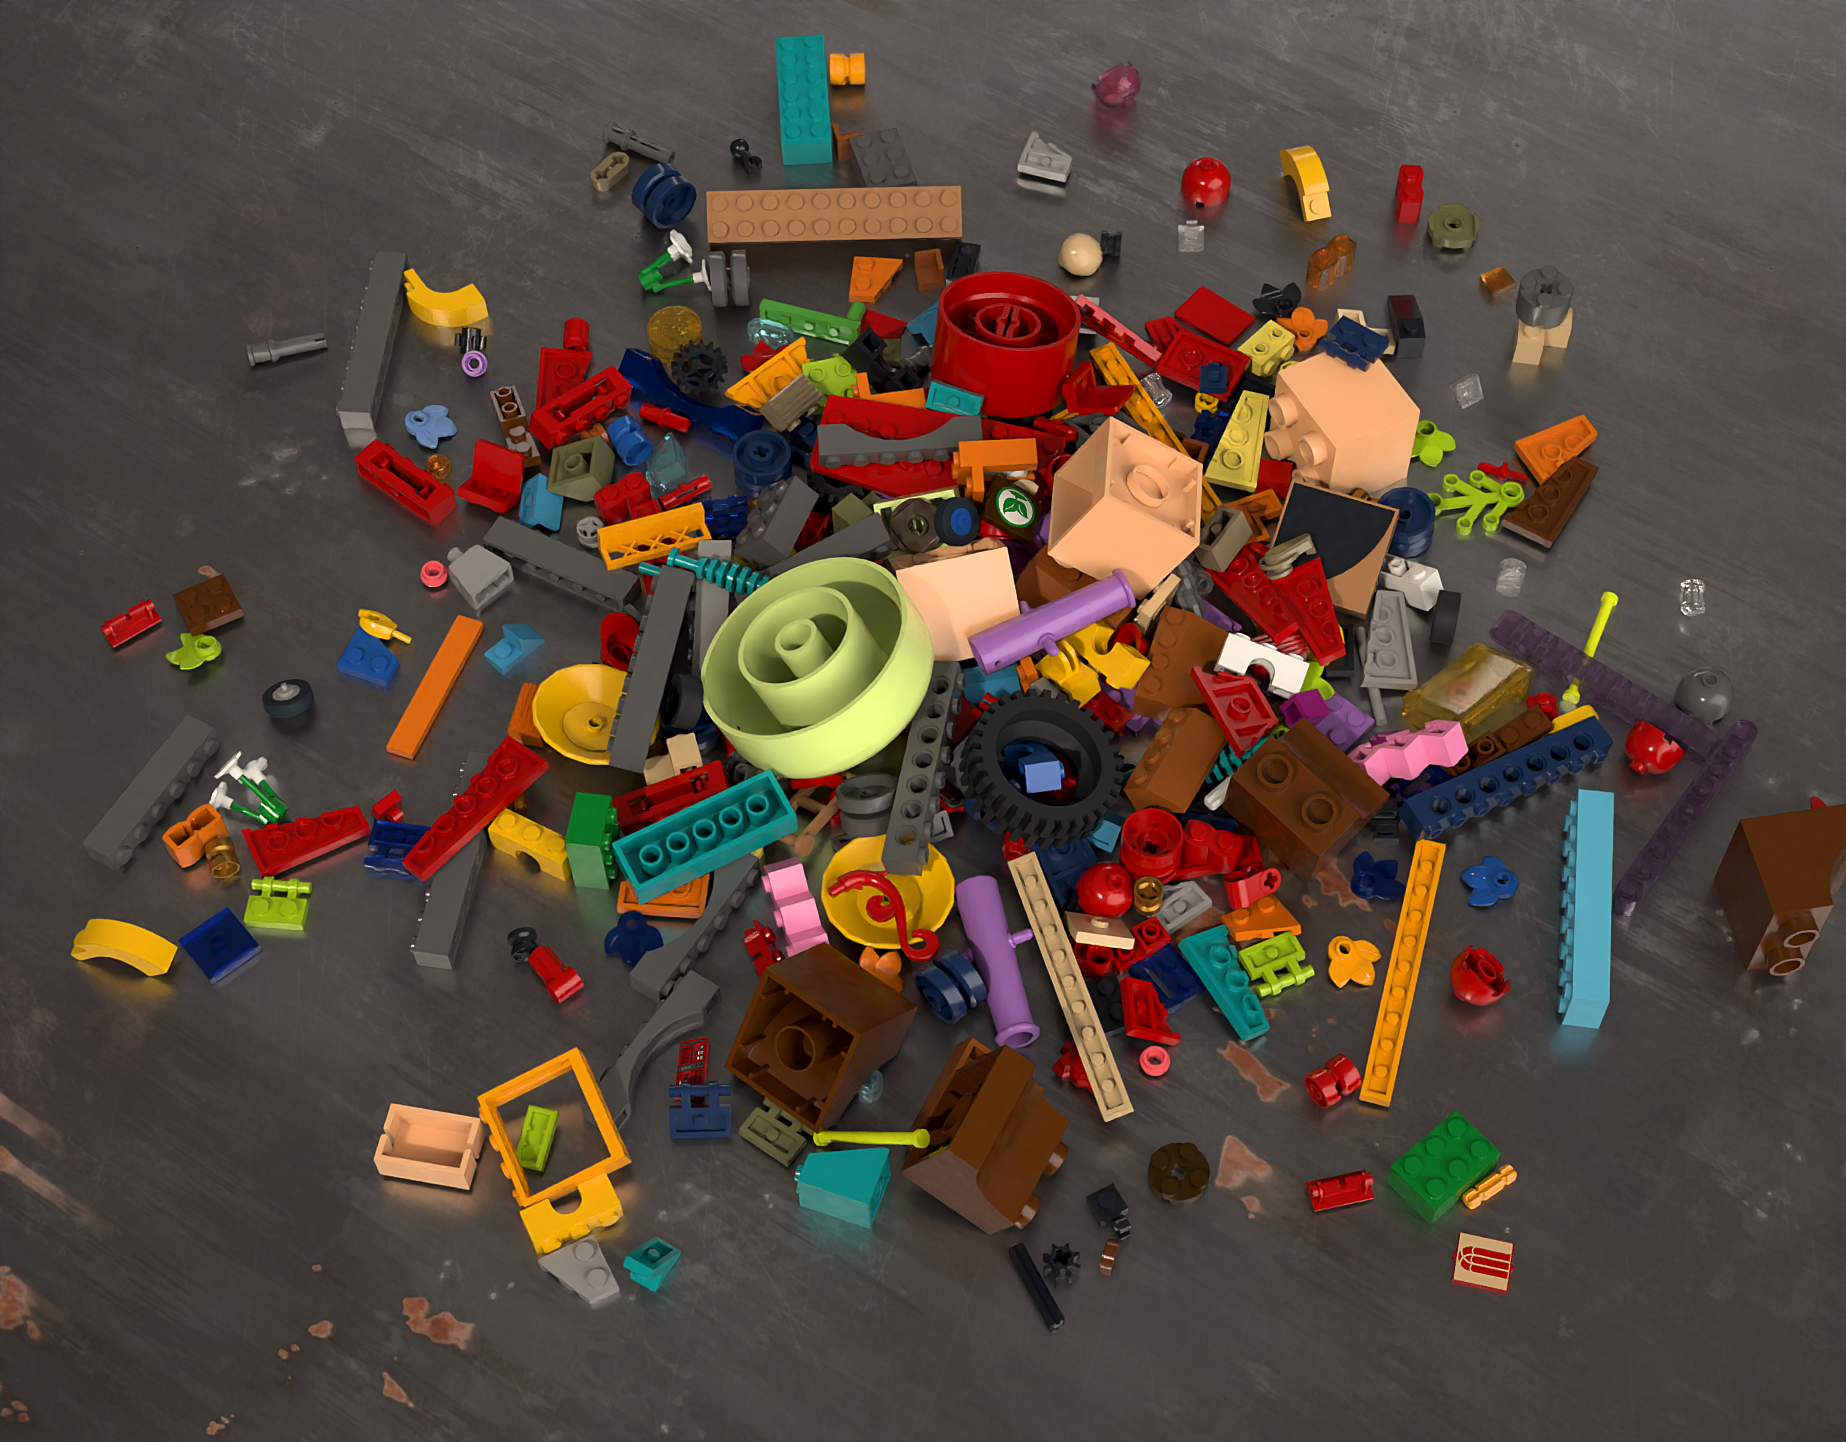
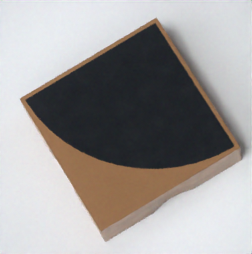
(1347, 536)

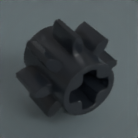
(470, 339)
(1057, 1270)

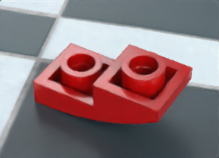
(1148, 937)

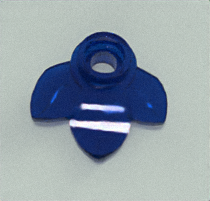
(1378, 876)
(632, 943)

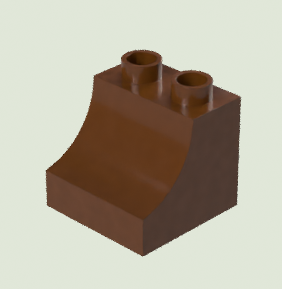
(1303, 798)
(1781, 884)
(817, 1034)
(990, 1143)

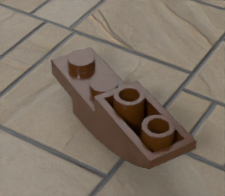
(514, 424)
(1512, 736)

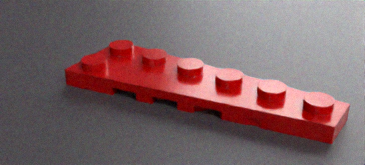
(1255, 595)

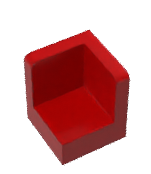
(1274, 476)

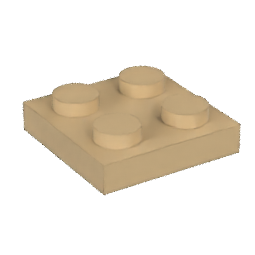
(1151, 610)

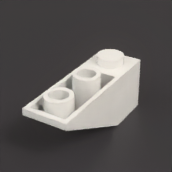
(1415, 580)

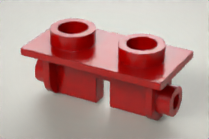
(130, 624)
(1110, 712)
(762, 942)
(1340, 1190)

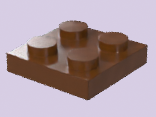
(208, 605)

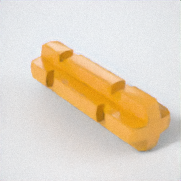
(1489, 1186)

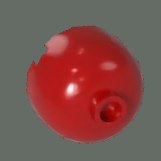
(1206, 181)
(1650, 750)
(1106, 890)
(1478, 977)

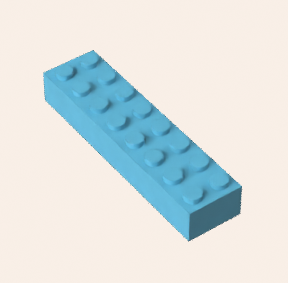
(1587, 909)

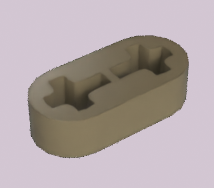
(608, 169)

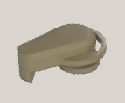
(1280, 557)

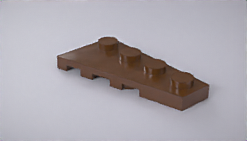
(1552, 504)

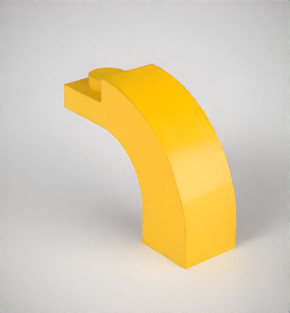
(1310, 179)
(444, 309)
(126, 943)

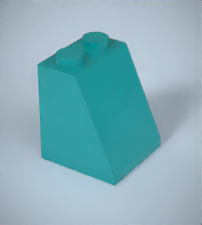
(845, 1183)

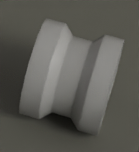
(585, 529)

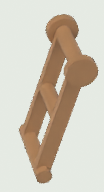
(804, 842)

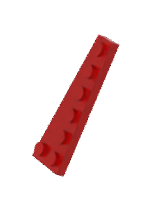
(505, 777)

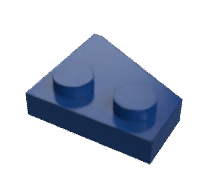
(368, 659)

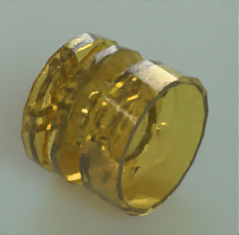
(670, 329)

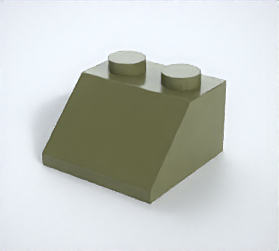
(581, 468)

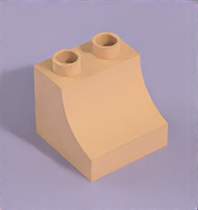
(958, 592)

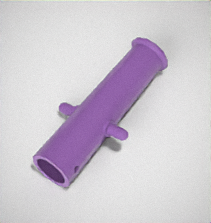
(1049, 623)
(996, 960)

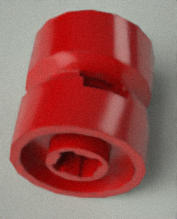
(1332, 1081)

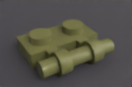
(772, 1135)

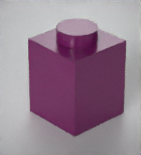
(1304, 704)

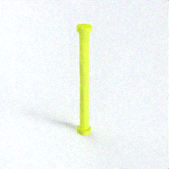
(1608, 601)
(919, 1138)

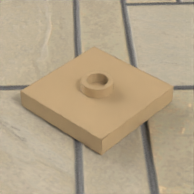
(1098, 930)

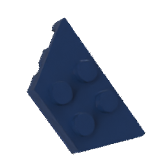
(1064, 866)

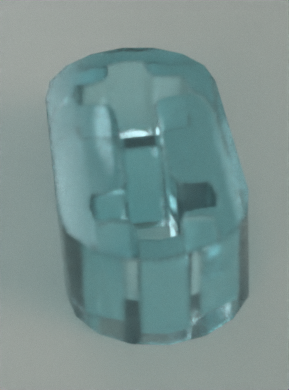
(771, 333)

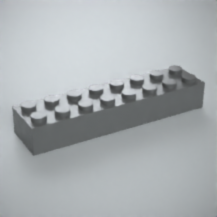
(649, 669)

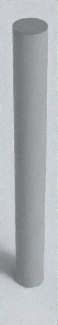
(1374, 693)

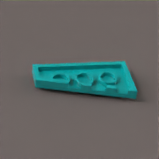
(1219, 971)

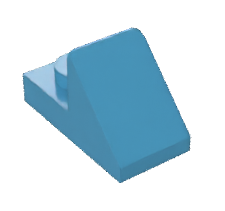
(516, 645)

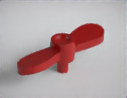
(1501, 472)

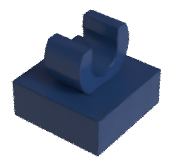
(1213, 378)

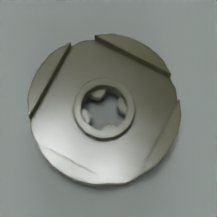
(1459, 237)

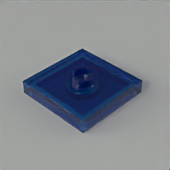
(219, 945)

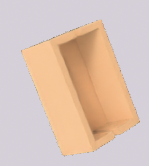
(429, 1146)

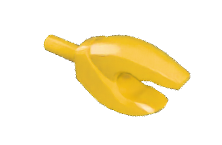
(380, 626)

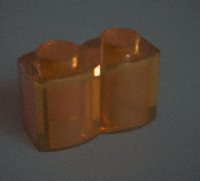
(1331, 262)

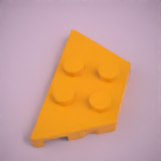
(770, 377)

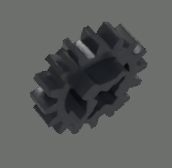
(699, 355)

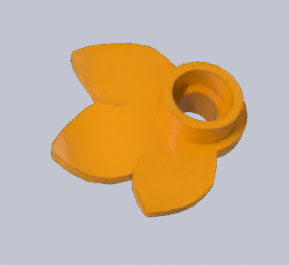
(1355, 964)

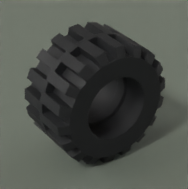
(829, 495)

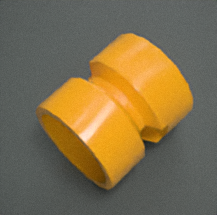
(847, 68)

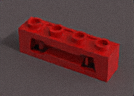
(578, 405)
(435, 497)
(669, 796)

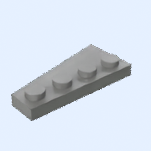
(1389, 647)

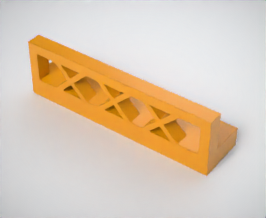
(650, 532)

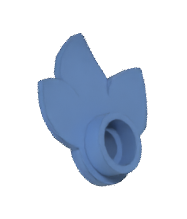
(430, 425)

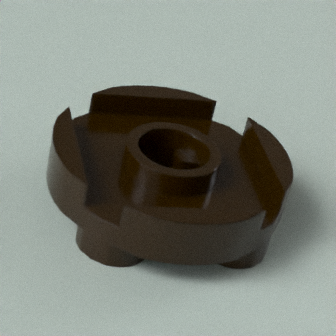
(901, 522)
(1181, 1156)

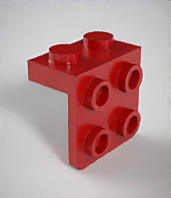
(1086, 398)
(495, 477)

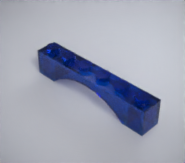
(649, 375)

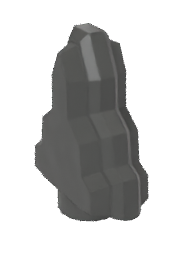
(1187, 596)

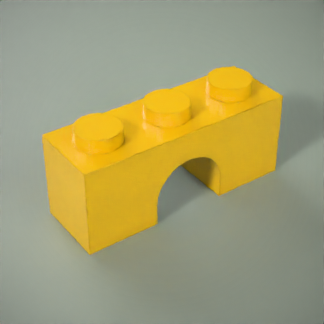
(1121, 665)
(516, 834)
(551, 1229)

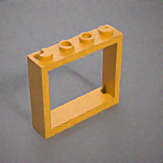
(528, 1081)

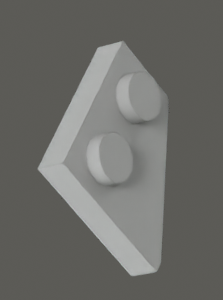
(1044, 159)
(1181, 905)
(583, 1269)

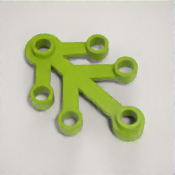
(1477, 499)

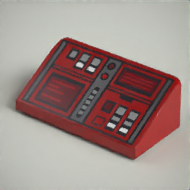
(693, 1063)

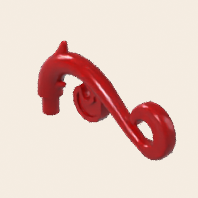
(879, 913)

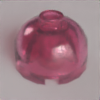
(1118, 86)

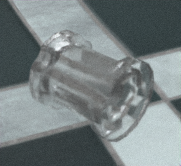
(1156, 390)
(1693, 597)

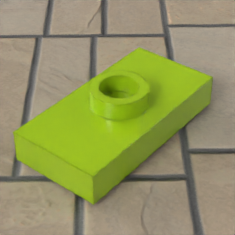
(536, 1137)

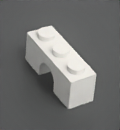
(1285, 670)

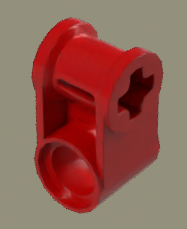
(814, 530)
(1250, 884)
(1088, 953)

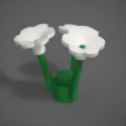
(651, 275)
(271, 807)

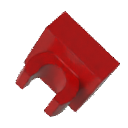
(1545, 703)
(389, 808)

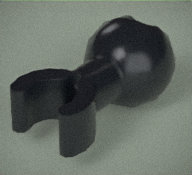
(740, 149)

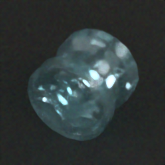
(871, 1092)

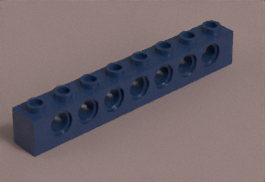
(1586, 735)

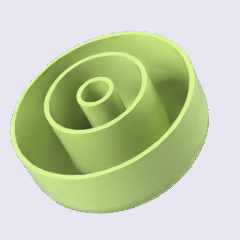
(818, 668)

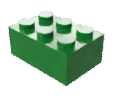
(590, 839)
(1443, 1167)

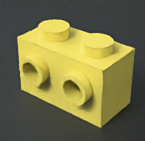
(1268, 349)

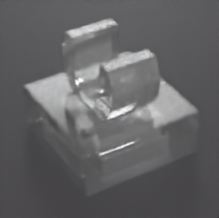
(1191, 237)
(1466, 391)

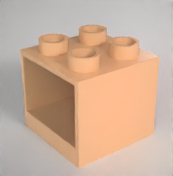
(1341, 425)
(1125, 507)

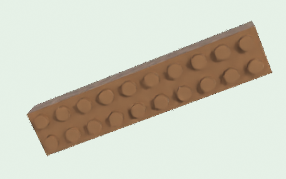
(834, 214)

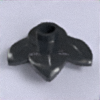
(1278, 302)

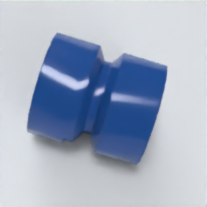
(630, 440)

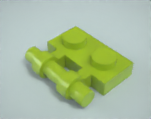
(278, 911)
(1273, 955)

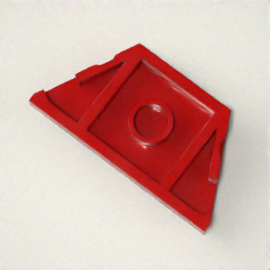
(1237, 708)

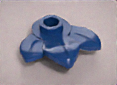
(1486, 881)

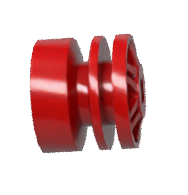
(1151, 844)

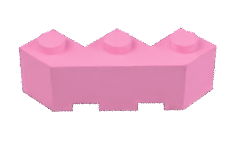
(1409, 754)
(794, 905)

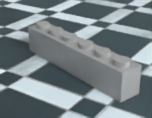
(710, 606)

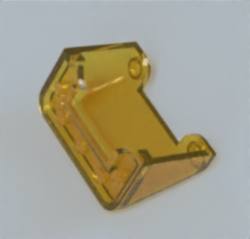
(1469, 689)

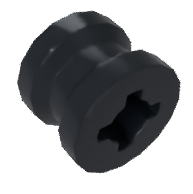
(1111, 243)
(522, 943)

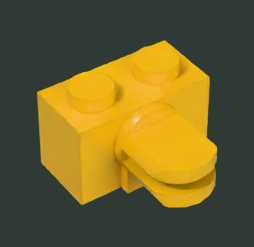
(1069, 674)

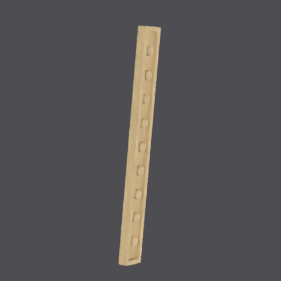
(1070, 988)

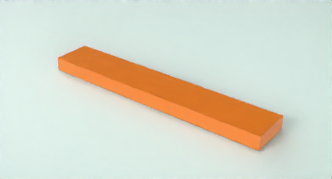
(435, 687)

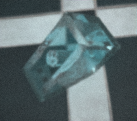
(667, 464)

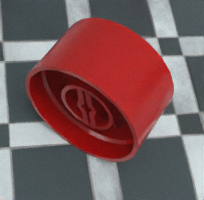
(1006, 341)

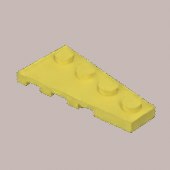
(1240, 448)

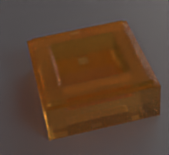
(1498, 281)

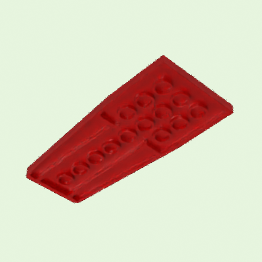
(904, 422)

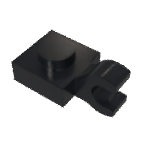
(1110, 1208)

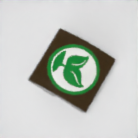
(1012, 509)

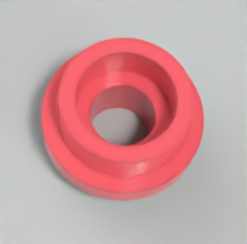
(433, 568)
(1157, 1053)

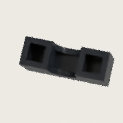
(867, 356)

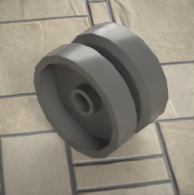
(731, 278)
(866, 804)

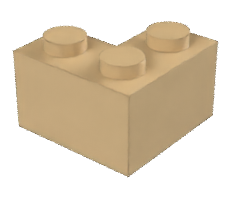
(1530, 340)
(681, 757)

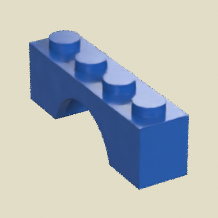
(1036, 766)

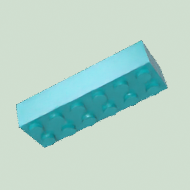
(803, 100)
(704, 836)

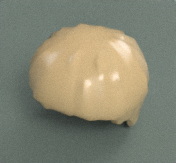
(1080, 254)

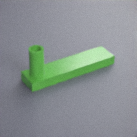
(816, 323)

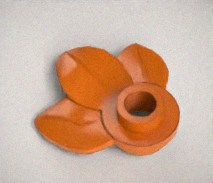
(1304, 327)
(884, 967)

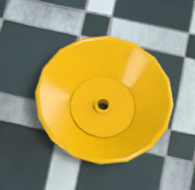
(578, 709)
(925, 897)

